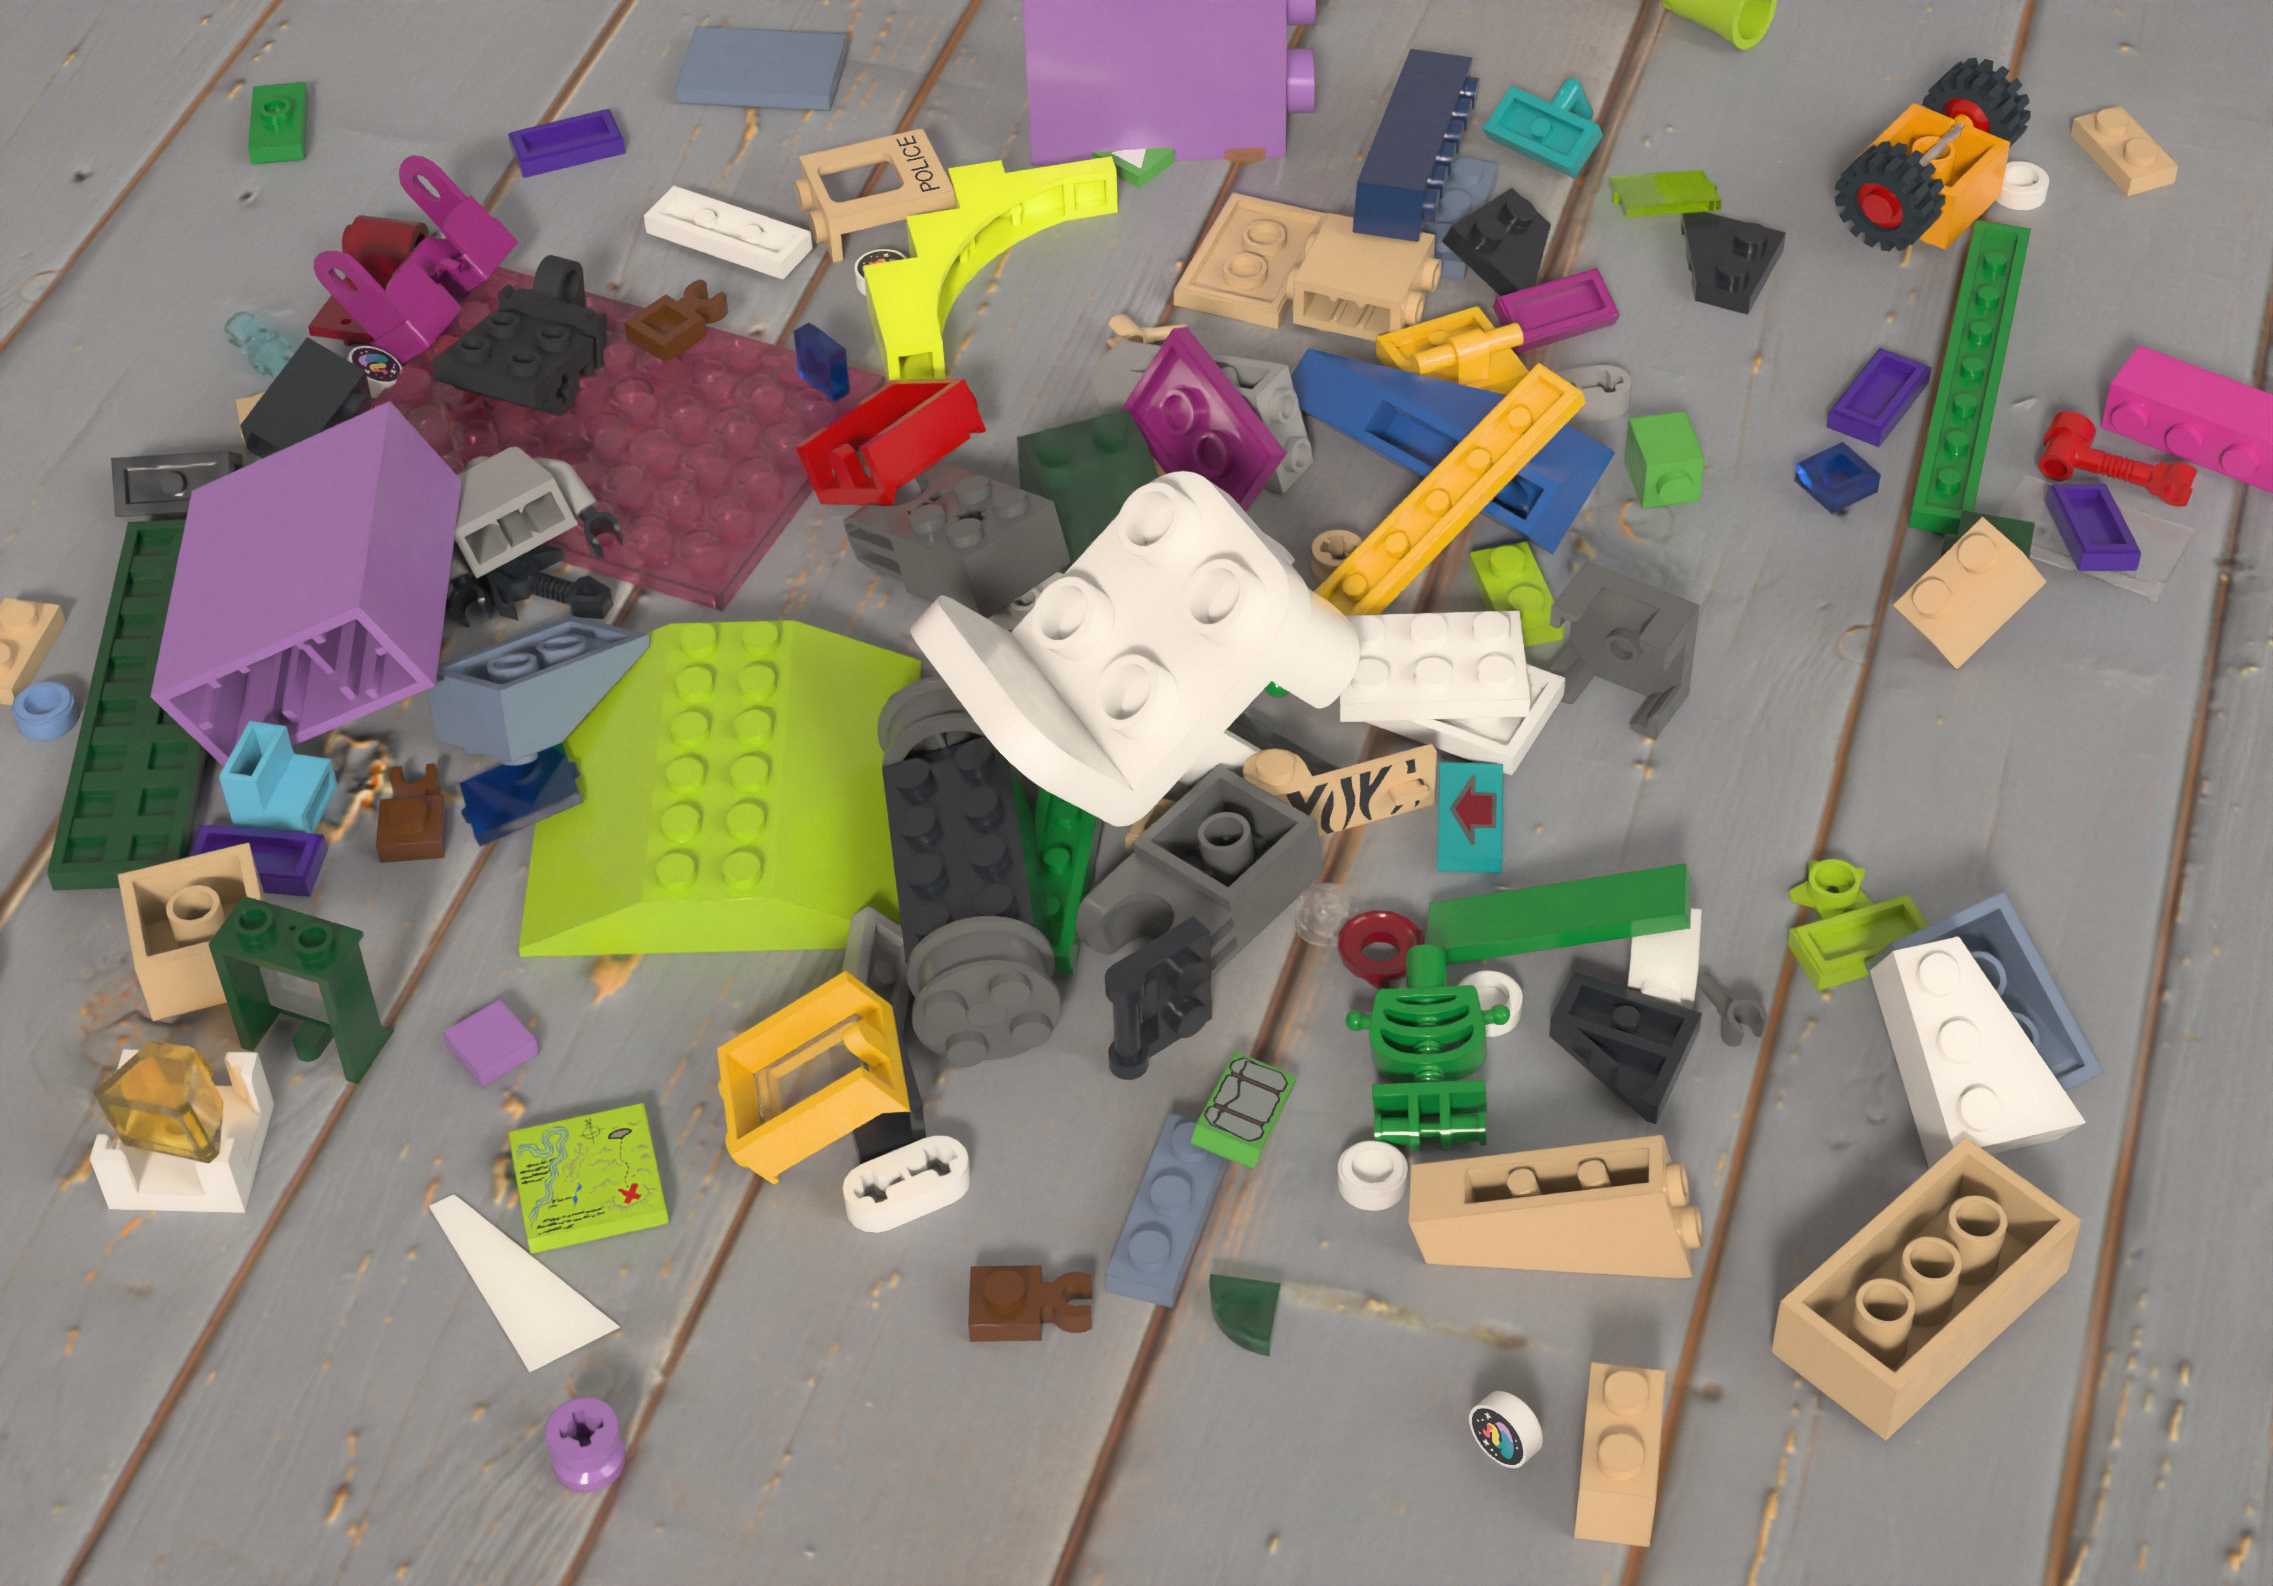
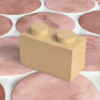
(1970, 593)
(1620, 1454)

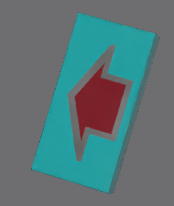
(1470, 817)

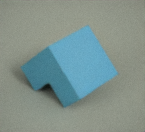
(273, 786)

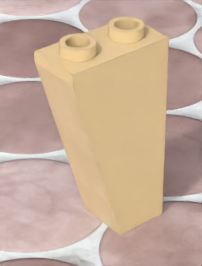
(1560, 1210)

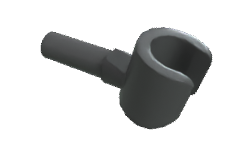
(1733, 1012)

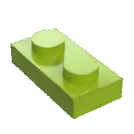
(1513, 582)

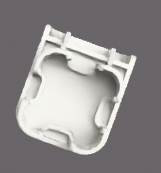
(1145, 652)

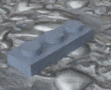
(1465, 192)
(1166, 1217)

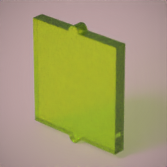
(1664, 193)

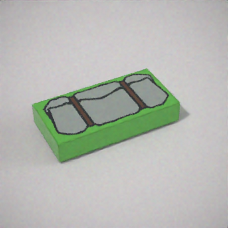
(1243, 1110)

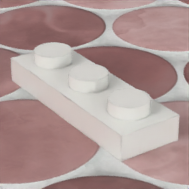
(728, 232)

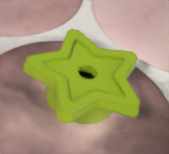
(1831, 875)

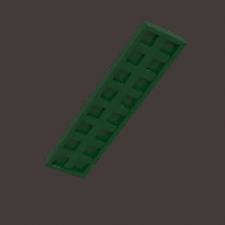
(133, 765)

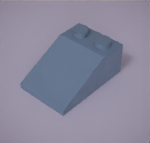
(530, 687)
(2020, 978)

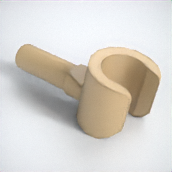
(1132, 332)

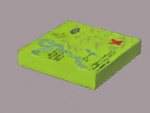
(587, 1178)

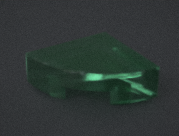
(1245, 1310)

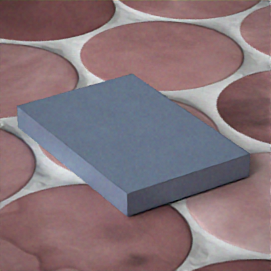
(762, 68)

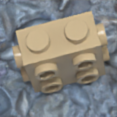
(1361, 281)

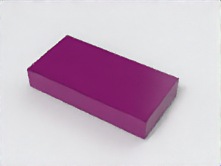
(1558, 309)

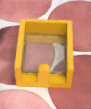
(810, 1076)

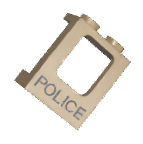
(916, 164)

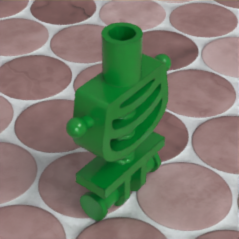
(1428, 1042)

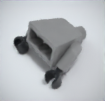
(509, 509)

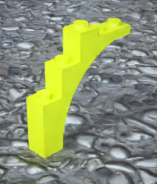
(949, 247)

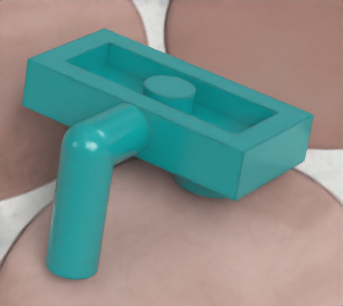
(1547, 129)

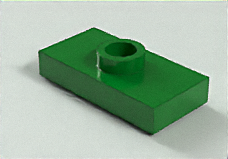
(278, 123)

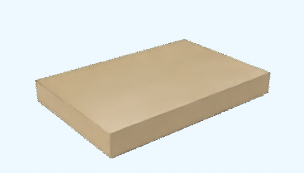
(1248, 260)

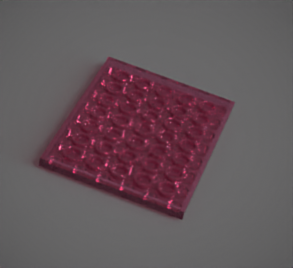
(679, 450)

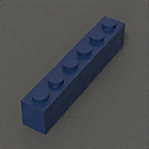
(1415, 146)

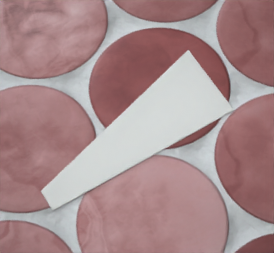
(529, 1301)

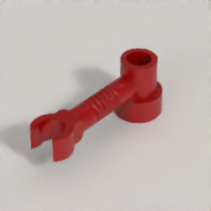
(2069, 447)

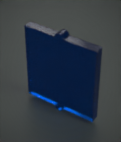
(520, 794)

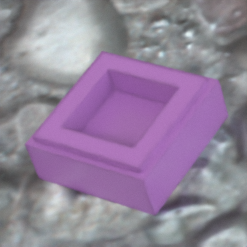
(490, 1042)

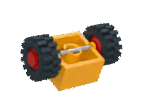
(1936, 163)

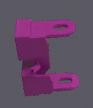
(435, 274)

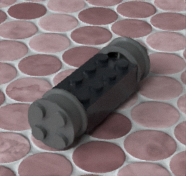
(966, 881)

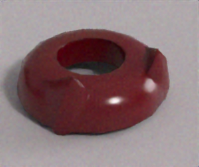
(1373, 928)

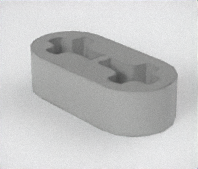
(1605, 391)

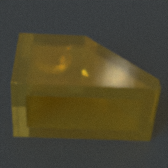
(165, 1102)

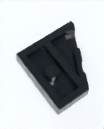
(1502, 242)
(1729, 259)
(1625, 1040)

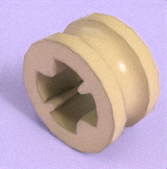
(1328, 546)

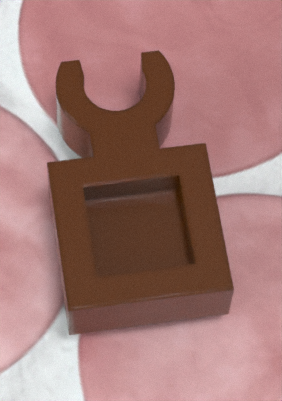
(672, 325)
(414, 820)
(1015, 1302)

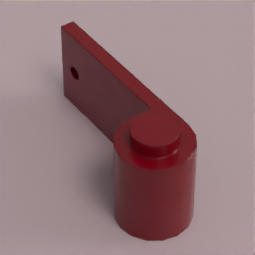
(380, 249)

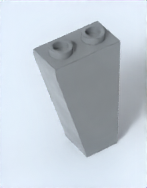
(1261, 383)

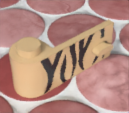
(1348, 794)

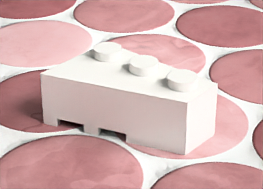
(1965, 1055)

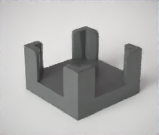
(1628, 638)

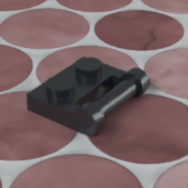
(1175, 994)

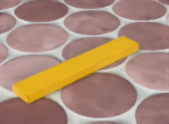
(1452, 494)

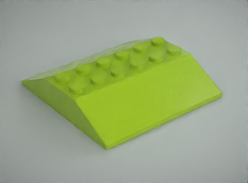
(723, 799)

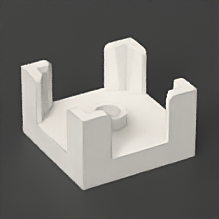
(163, 1182)

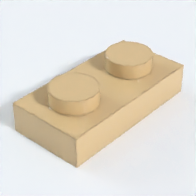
(2124, 150)
(25, 639)

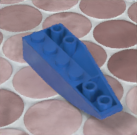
(1423, 418)

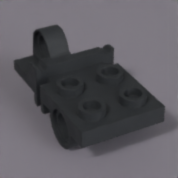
(532, 345)

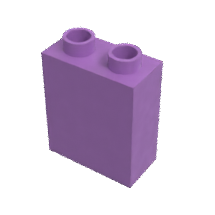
(1163, 76)
(310, 585)

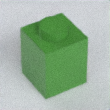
(1664, 459)

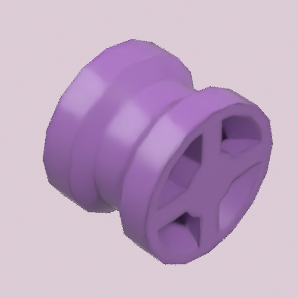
(582, 1463)

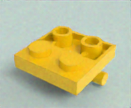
(1457, 350)

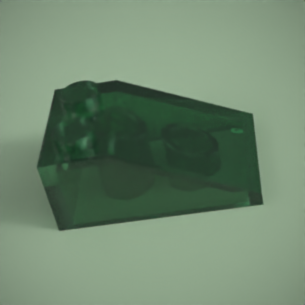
(1086, 472)

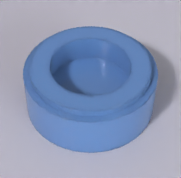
(45, 710)

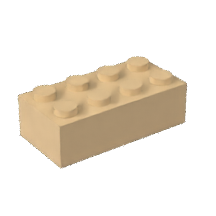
(1925, 1287)

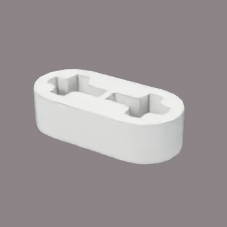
(906, 1183)

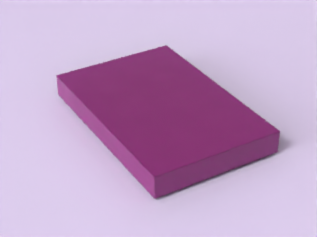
(1201, 421)

